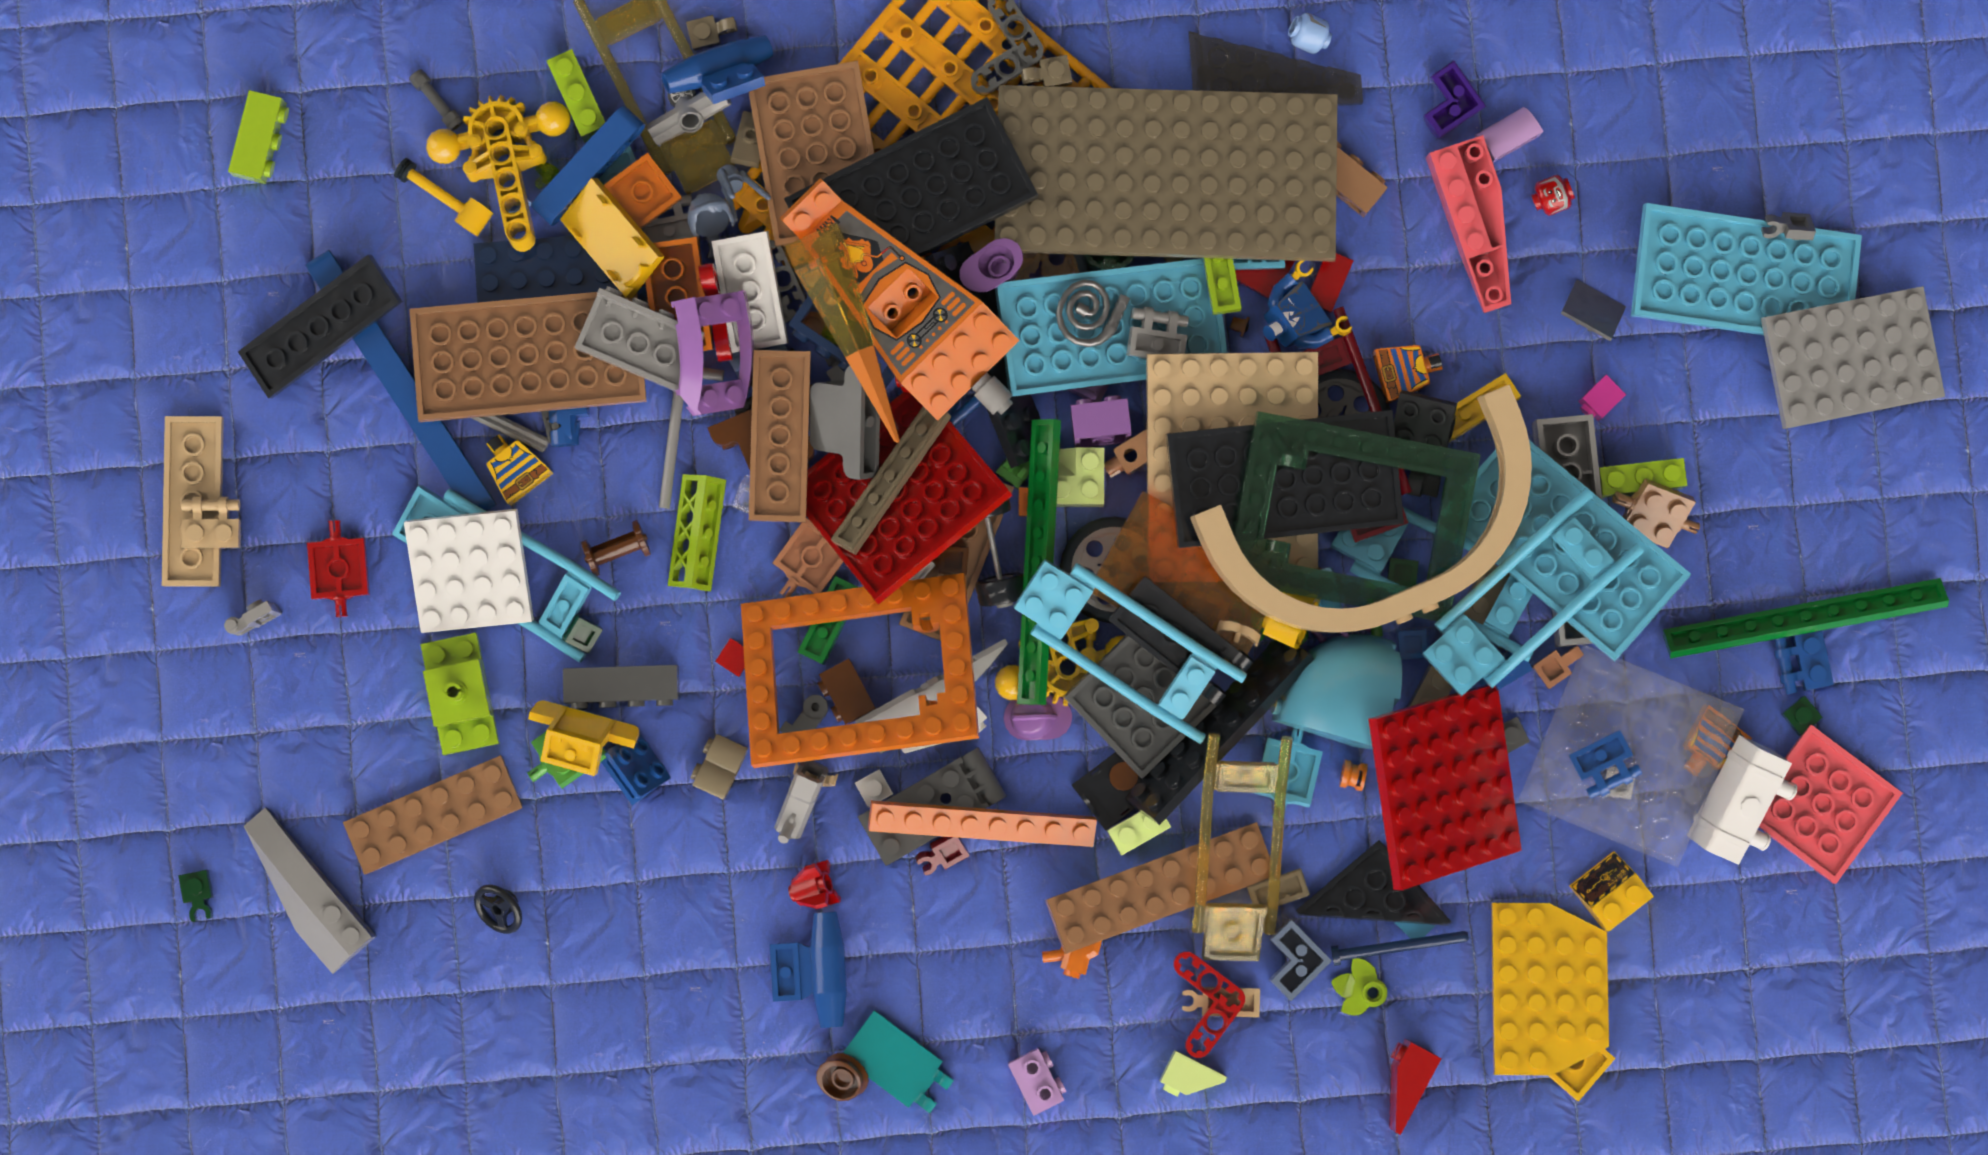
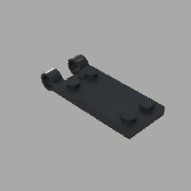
(1166, 649)

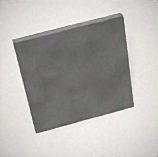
(1593, 310)

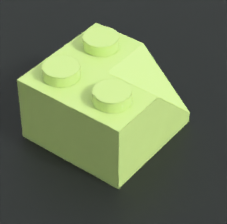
(1081, 477)

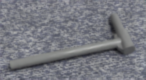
(673, 438)

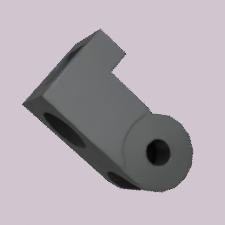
(813, 713)

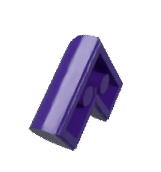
(1460, 102)

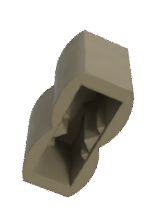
(719, 767)

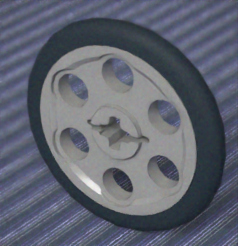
(1103, 531)

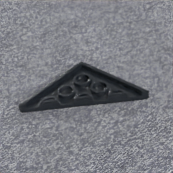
(1367, 893)

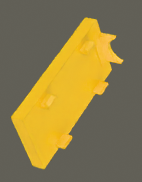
(612, 238)

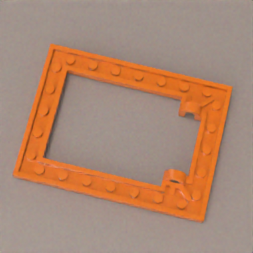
(940, 721)

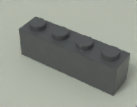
(621, 684)

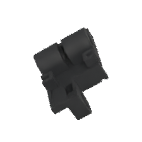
(1427, 422)

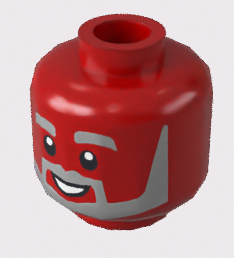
(1553, 195)

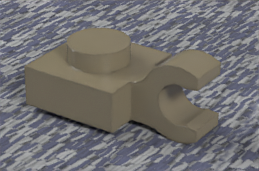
(706, 32)
(1051, 72)

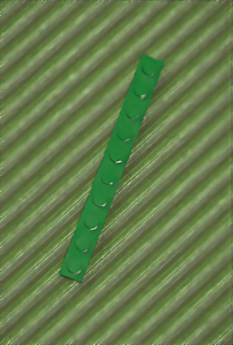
(1038, 546)
(1805, 618)

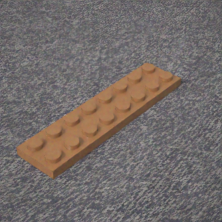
(1157, 889)

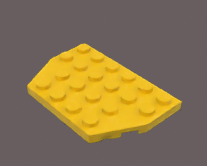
(1546, 989)

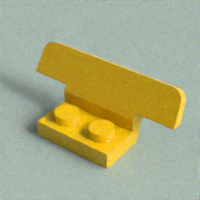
(578, 737)

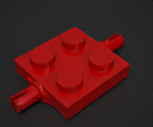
(338, 568)

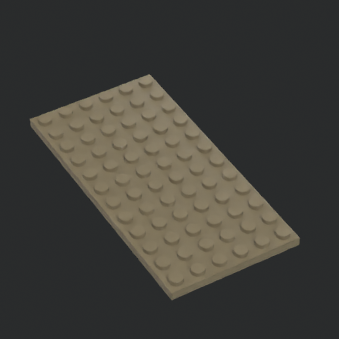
(1173, 172)

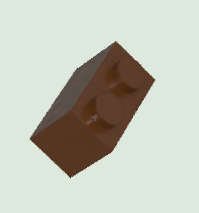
(846, 692)

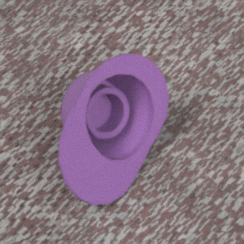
(992, 265)
(1038, 721)

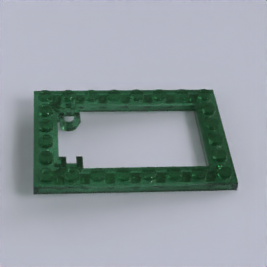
(1287, 443)

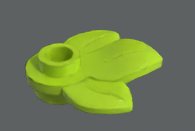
(1355, 988)

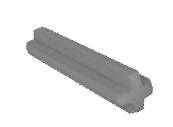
(515, 431)

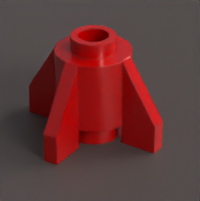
(814, 886)

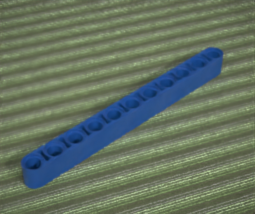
(402, 389)

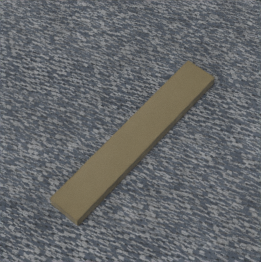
(889, 480)

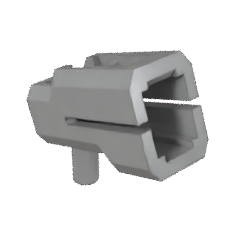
(800, 801)

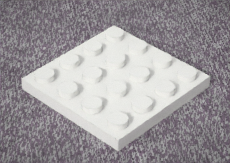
(469, 570)

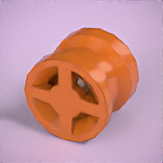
(1350, 775)

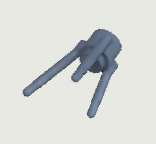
(732, 182)

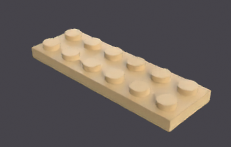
(190, 470)

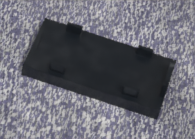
(1100, 796)

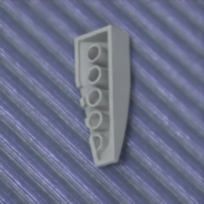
(908, 703)
(307, 896)

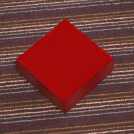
(732, 657)

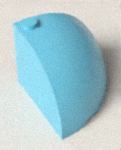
(1343, 689)

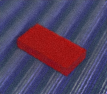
(1330, 281)

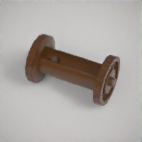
(615, 548)

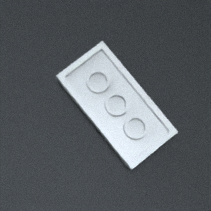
(749, 266)

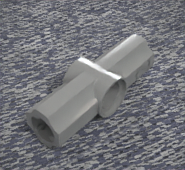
(678, 121)

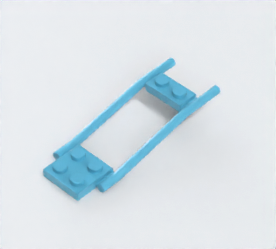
(1375, 551)
(568, 596)
(1056, 599)
(1467, 655)

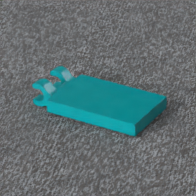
(897, 1062)

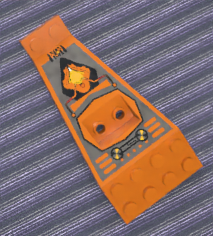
(939, 335)

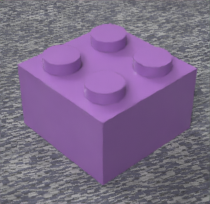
(1100, 422)

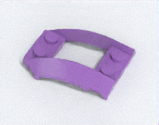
(707, 311)

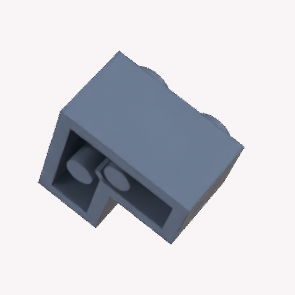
(1304, 961)

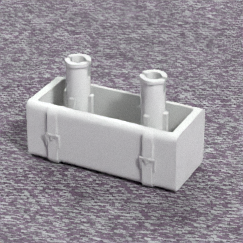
(1741, 800)

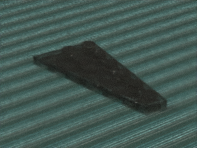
(1243, 68)

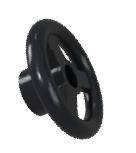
(500, 906)

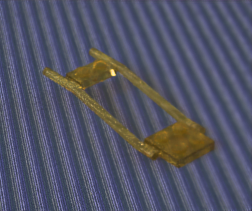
(691, 155)
(1236, 929)

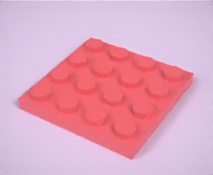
(1834, 805)

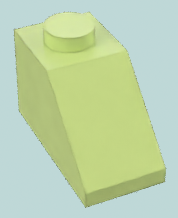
(1188, 1075)

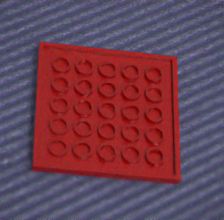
(932, 511)
(1444, 786)

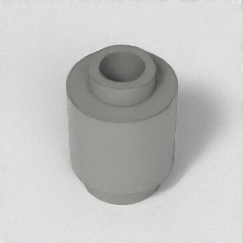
(992, 394)

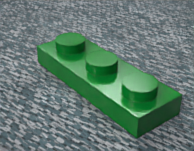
(822, 637)

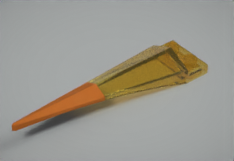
(831, 282)

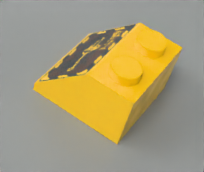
(1611, 891)

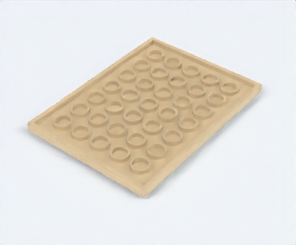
(1224, 392)

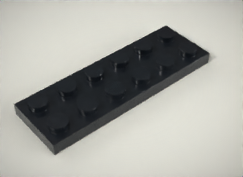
(320, 326)

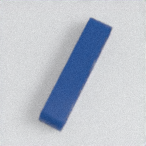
(588, 163)

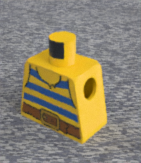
(515, 469)

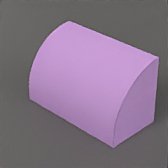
(1510, 133)

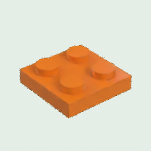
(643, 190)

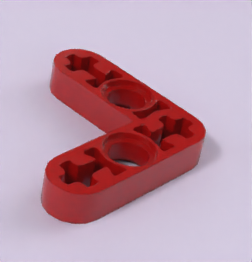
(710, 286)
(1218, 1006)

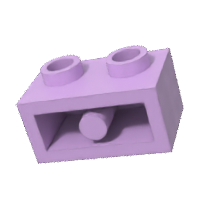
(1036, 1080)

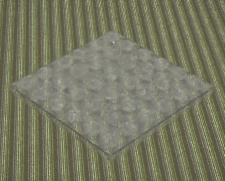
(1674, 738)

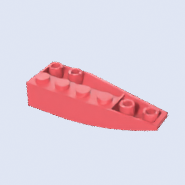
(1475, 216)

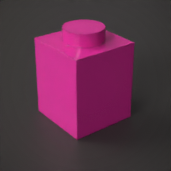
(1601, 398)

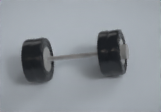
(1002, 588)

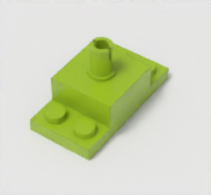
(459, 694)

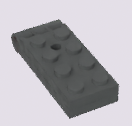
(965, 779)

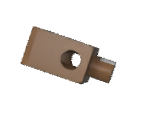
(1119, 462)

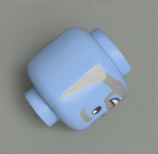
(1309, 33)

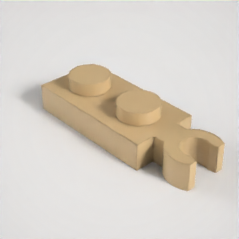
(1250, 1009)

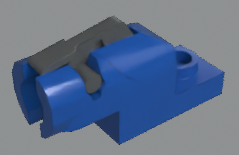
(563, 427)

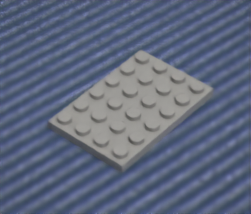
(1852, 357)

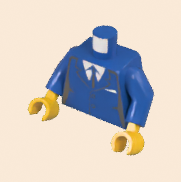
(1297, 316)

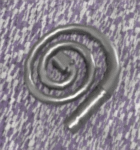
(1084, 310)

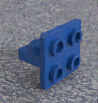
(635, 770)

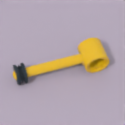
(471, 215)

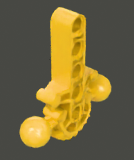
(445, 147)
(1057, 683)

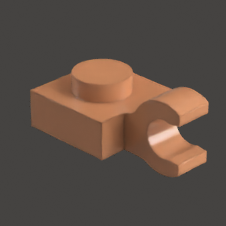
(1555, 668)

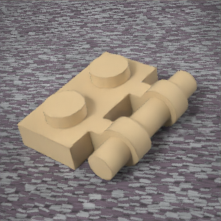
(210, 532)

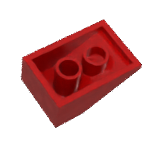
(1409, 1078)

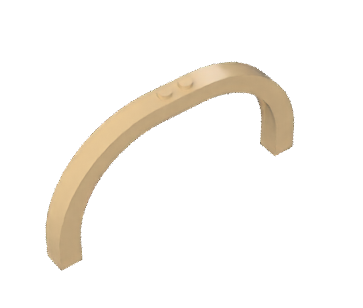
(1511, 501)

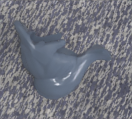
(709, 217)

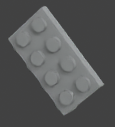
(633, 338)

